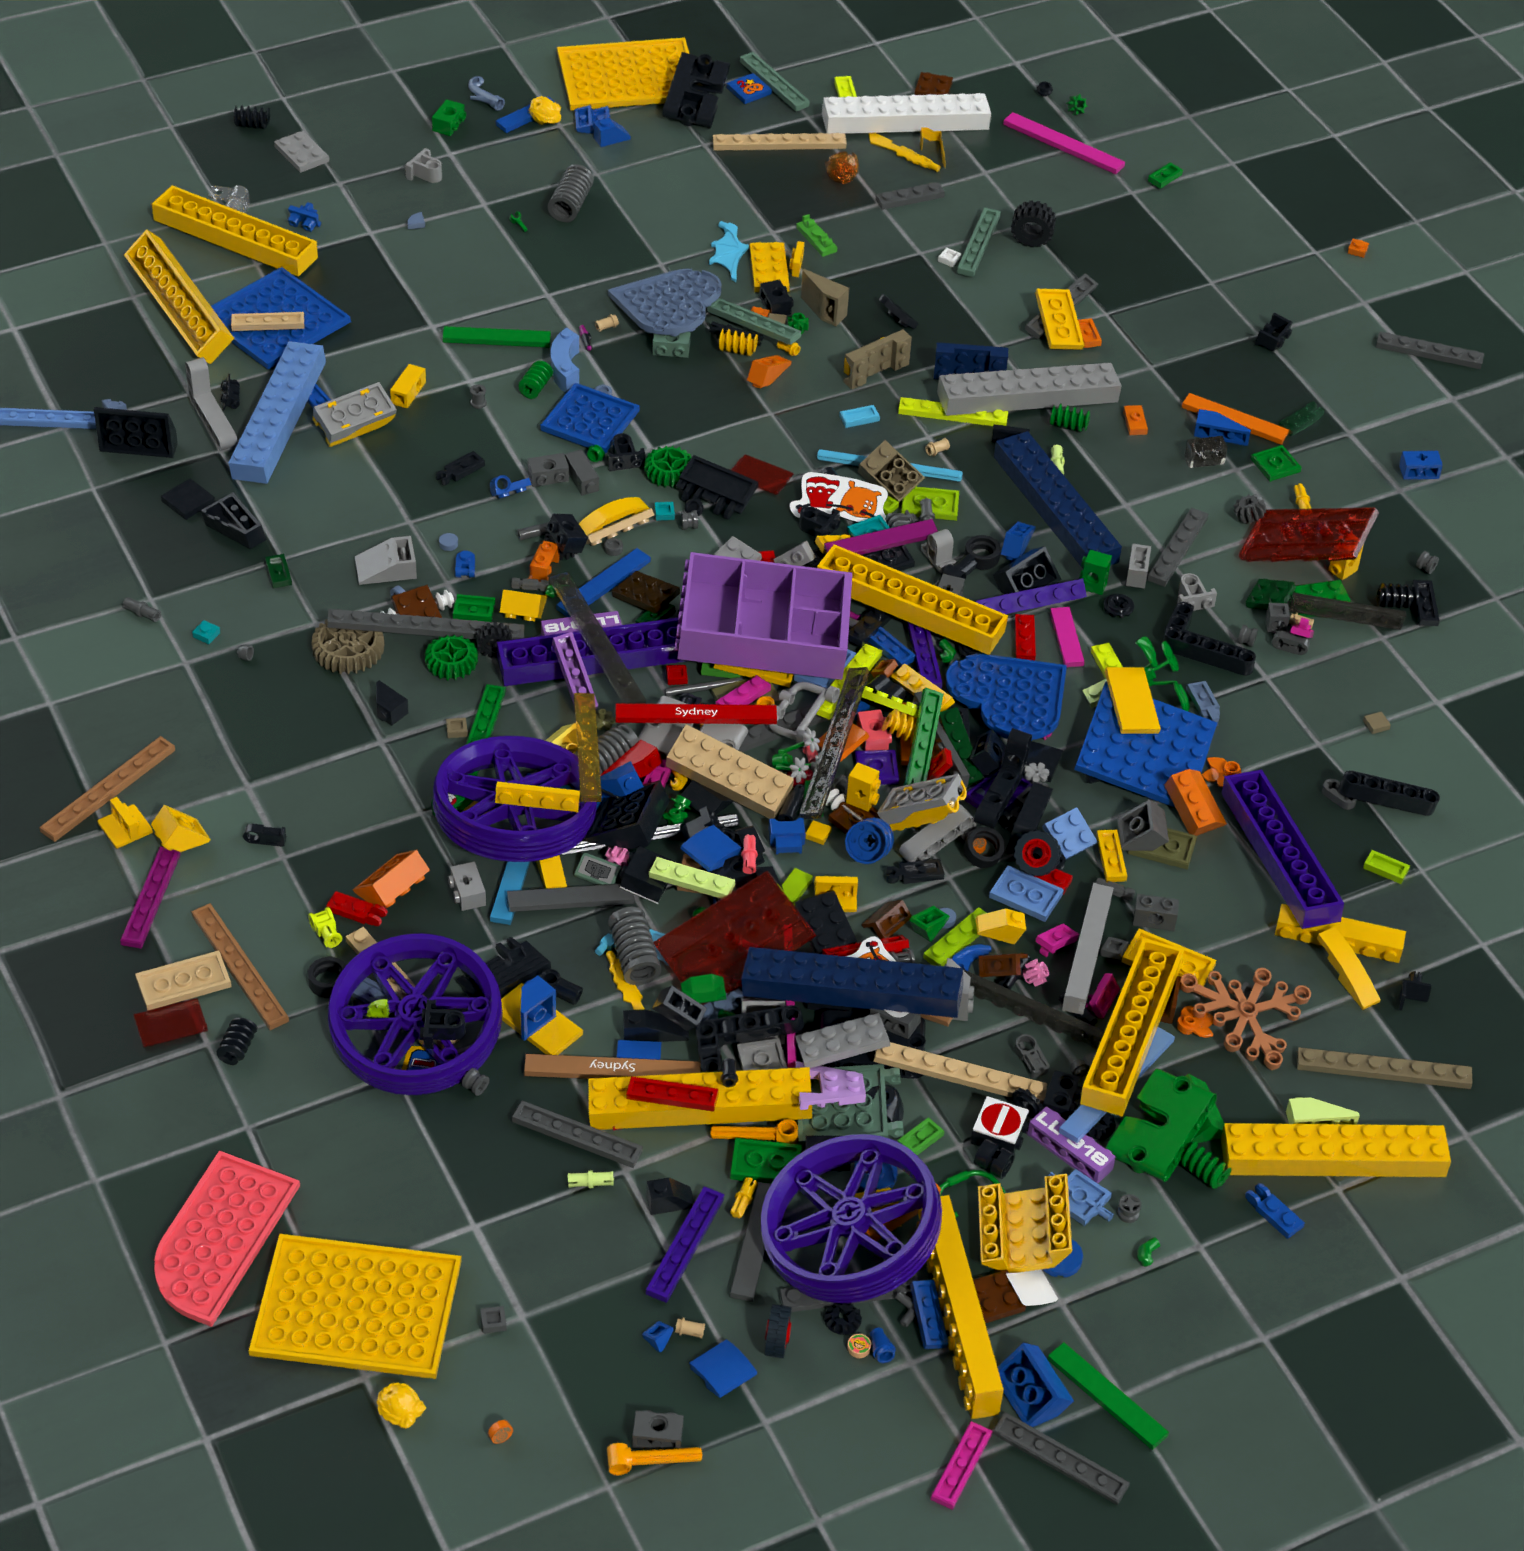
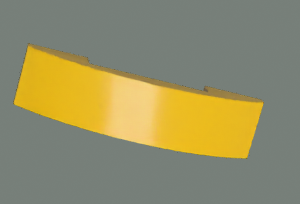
(611, 512)

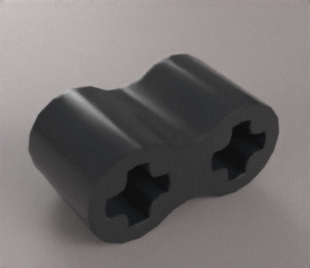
(884, 685)

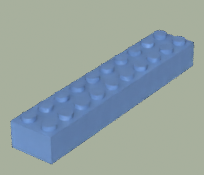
(277, 412)

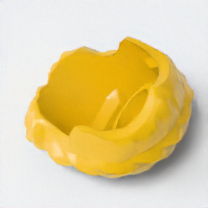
(545, 110)
(400, 1405)

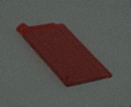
(768, 476)
(170, 1022)

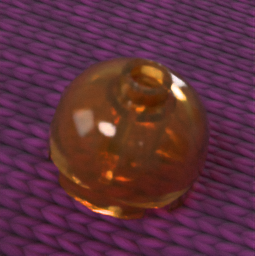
(842, 167)

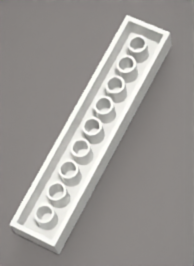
(906, 113)

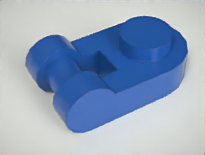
(465, 564)

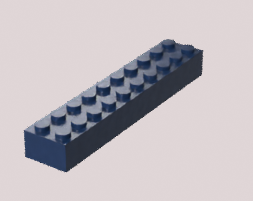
(1054, 498)
(852, 982)

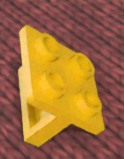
(124, 824)
(844, 887)

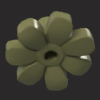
(604, 719)

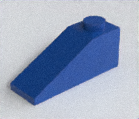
(1215, 424)
(1017, 540)

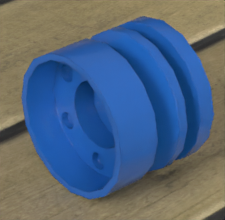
(861, 848)

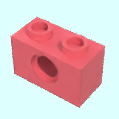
(872, 723)

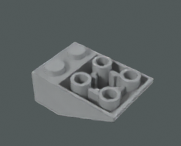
(387, 562)

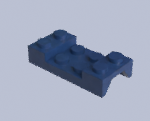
(968, 359)

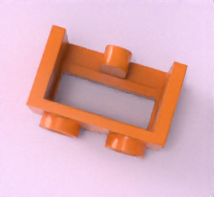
(540, 565)

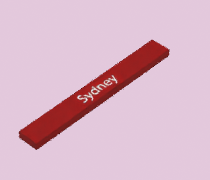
(696, 713)

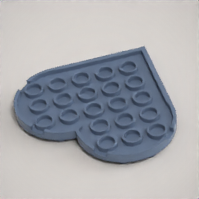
(669, 301)

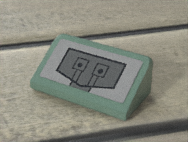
(597, 870)

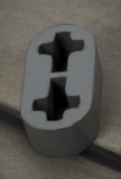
(1290, 642)
(1330, 790)

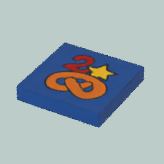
(749, 88)

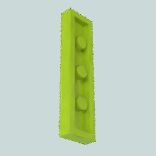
(954, 940)

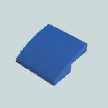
(586, 116)
(710, 848)
(723, 1368)

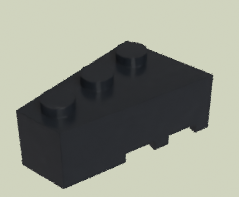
(234, 521)

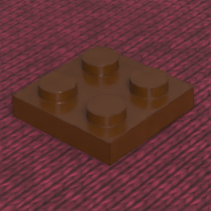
(933, 84)
(997, 1297)

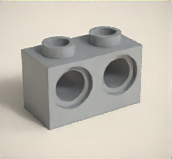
(1138, 566)

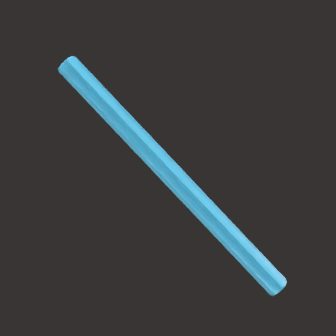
(855, 460)

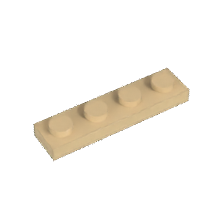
(267, 321)
(625, 525)

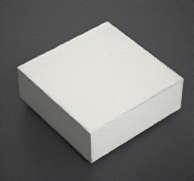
(949, 257)

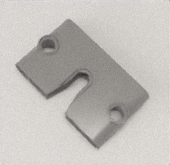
(665, 734)

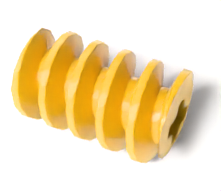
(737, 342)
(900, 723)

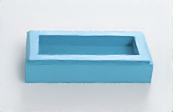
(859, 416)

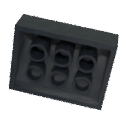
(135, 432)
(631, 819)

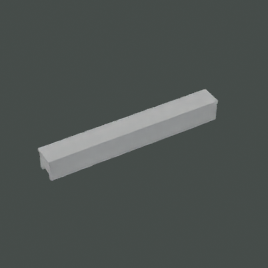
(1087, 949)

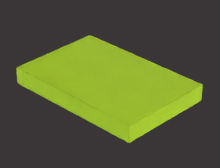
(943, 502)

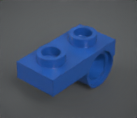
(518, 486)

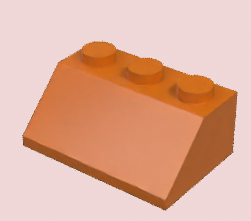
(1194, 802)
(393, 879)

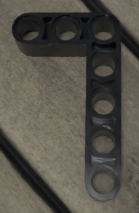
(1205, 648)

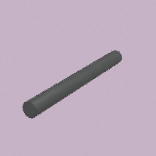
(700, 686)

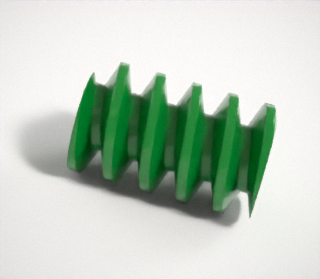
(535, 379)
(1070, 417)
(1204, 1166)

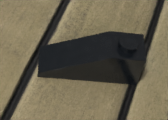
(651, 1026)

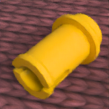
(792, 349)

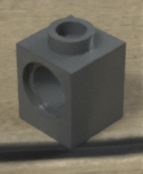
(1277, 617)

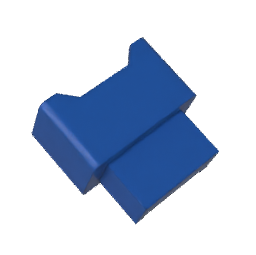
(787, 835)

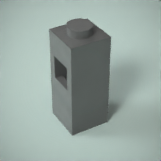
(582, 472)

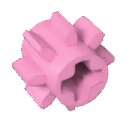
(618, 856)
(1035, 972)

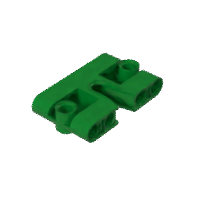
(1165, 1144)

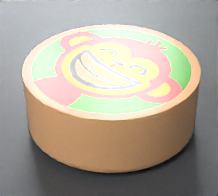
(859, 1346)

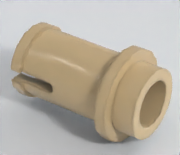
(605, 323)
(936, 447)
(1295, 620)
(689, 1328)

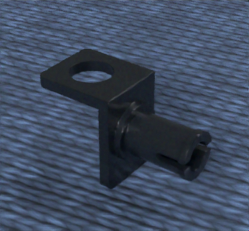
(1414, 989)

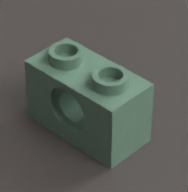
(672, 345)

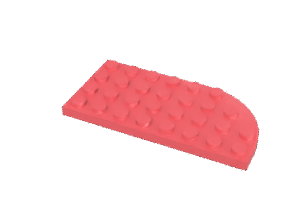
(219, 1235)

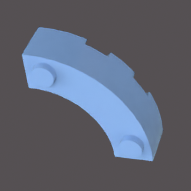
(562, 351)

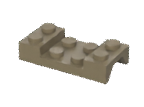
(877, 356)

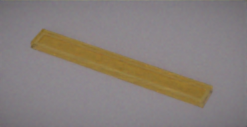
(587, 747)

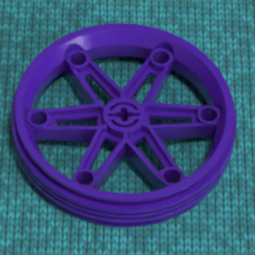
(523, 842)
(409, 1013)
(851, 1218)

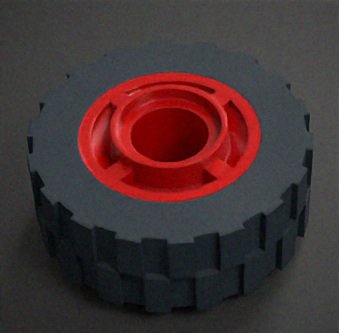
(1025, 848)
(778, 1331)

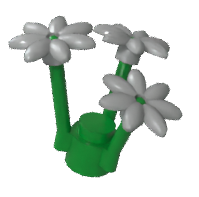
(784, 761)

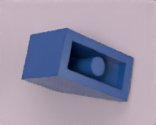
(609, 132)
(621, 780)

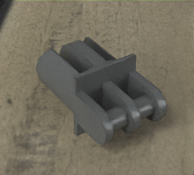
(900, 519)

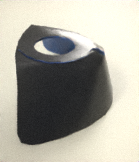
(894, 1104)

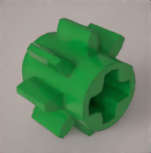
(1076, 104)
(798, 322)

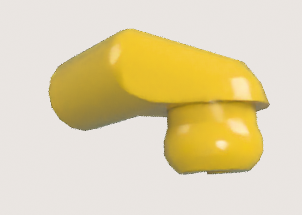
(679, 781)

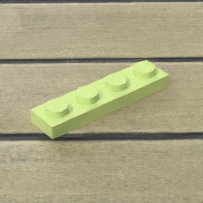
(691, 878)

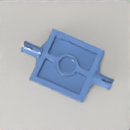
(1086, 1198)

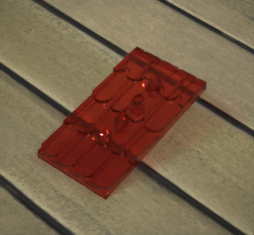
(1309, 534)
(721, 934)

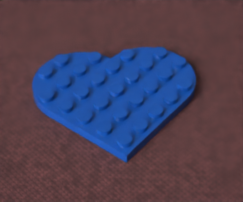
(1010, 692)

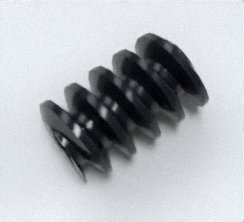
(253, 117)
(1397, 593)
(236, 1040)

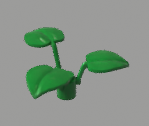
(1147, 647)

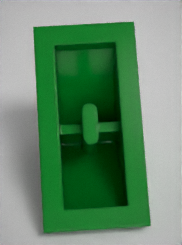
(929, 922)

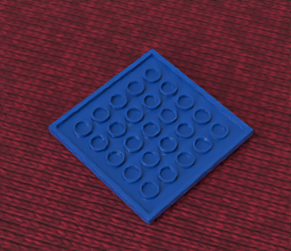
(276, 294)
(1144, 760)

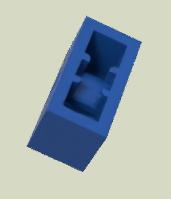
(1420, 465)

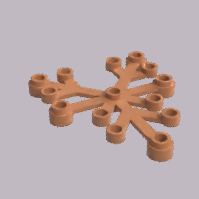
(1223, 1000)

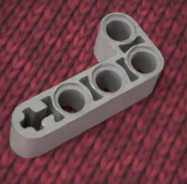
(938, 835)

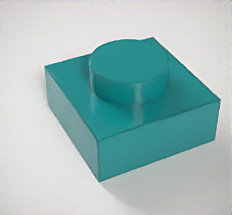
(664, 511)
(206, 632)

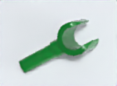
(517, 220)

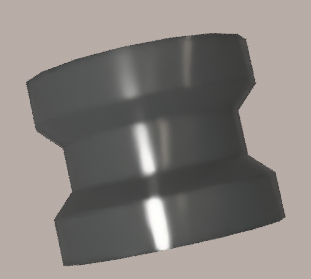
(689, 520)
(1427, 562)
(1247, 635)
(475, 1081)
(1133, 1204)

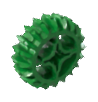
(666, 465)
(451, 657)

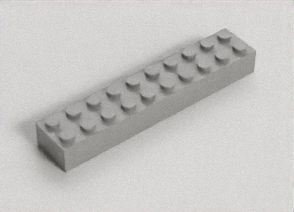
(1028, 388)

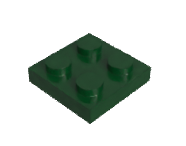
(1269, 591)

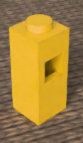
(408, 386)

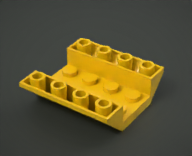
(1025, 1227)

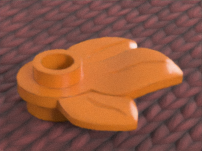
(1219, 769)
(1190, 1024)

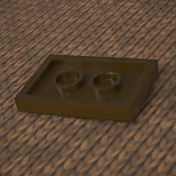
(646, 592)

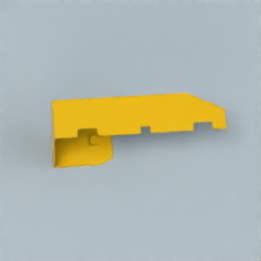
(932, 136)

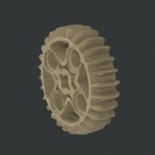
(346, 648)

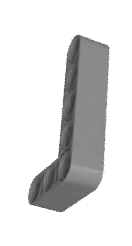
(207, 406)

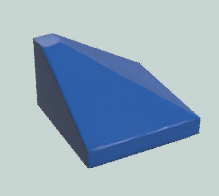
(658, 1335)

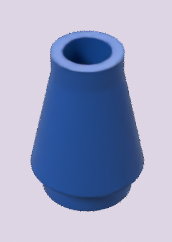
(882, 1347)

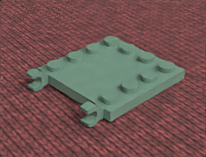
(855, 1118)

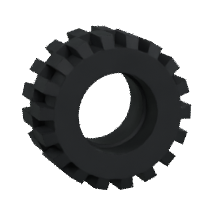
(1035, 213)

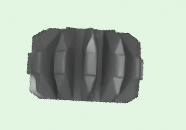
(1249, 508)

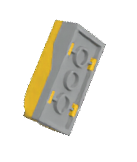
(354, 414)
(922, 802)

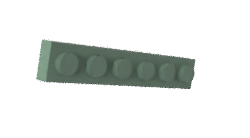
(775, 81)
(978, 242)
(754, 321)

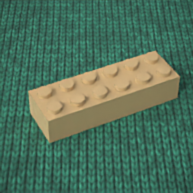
(729, 772)

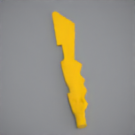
(903, 151)
(630, 992)

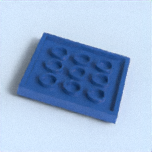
(589, 417)

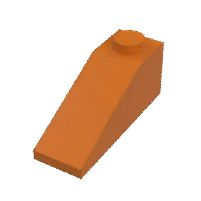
(767, 370)

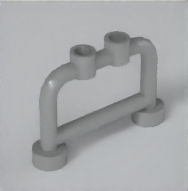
(787, 697)

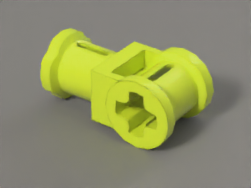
(325, 926)

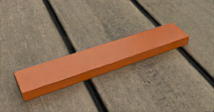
(1257, 426)

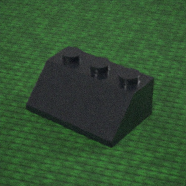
(1028, 572)

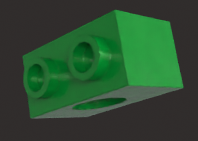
(448, 117)
(1095, 571)

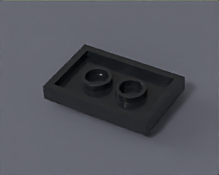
(827, 921)

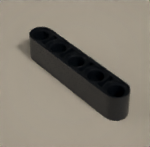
(1389, 793)

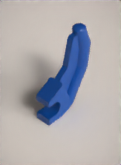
(968, 954)

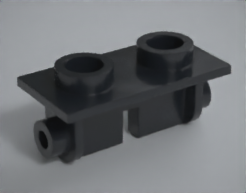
(230, 393)

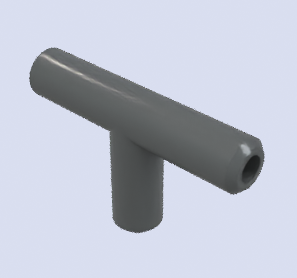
(908, 1302)

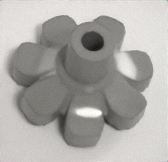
(1036, 773)

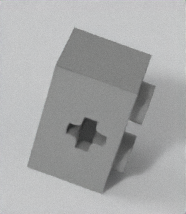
(467, 885)

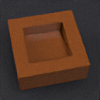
(884, 667)

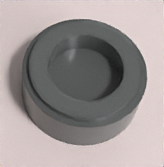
(613, 547)

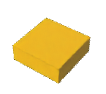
(818, 832)

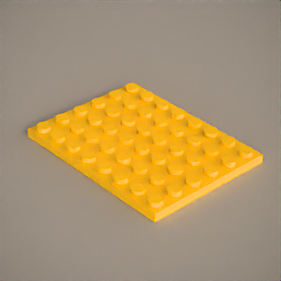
(620, 72)
(356, 1306)

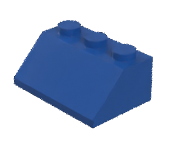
(1033, 1385)

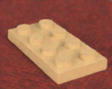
(183, 980)

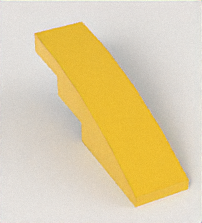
(1350, 970)

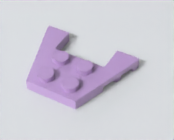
(835, 1086)

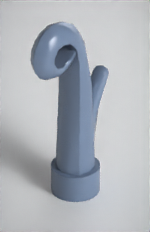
(481, 95)

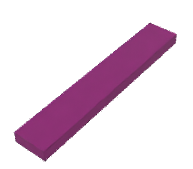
(886, 538)
(150, 898)

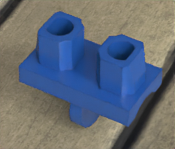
(304, 214)

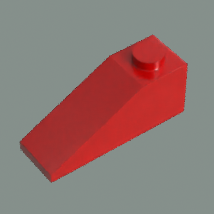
(643, 757)

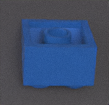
(537, 1006)

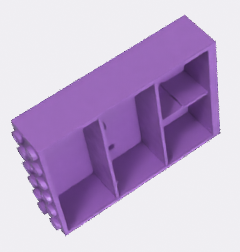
(764, 615)

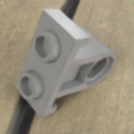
(424, 167)
(939, 549)
(797, 555)
(1193, 592)

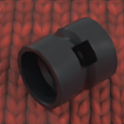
(993, 1158)

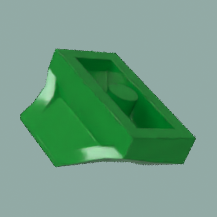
(704, 988)

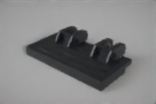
(715, 481)
(519, 966)

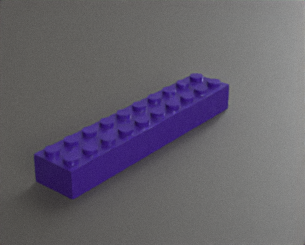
(636, 644)
(1282, 849)

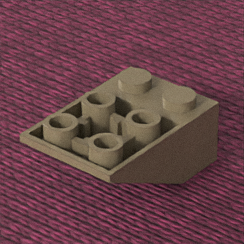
(825, 297)
(891, 471)

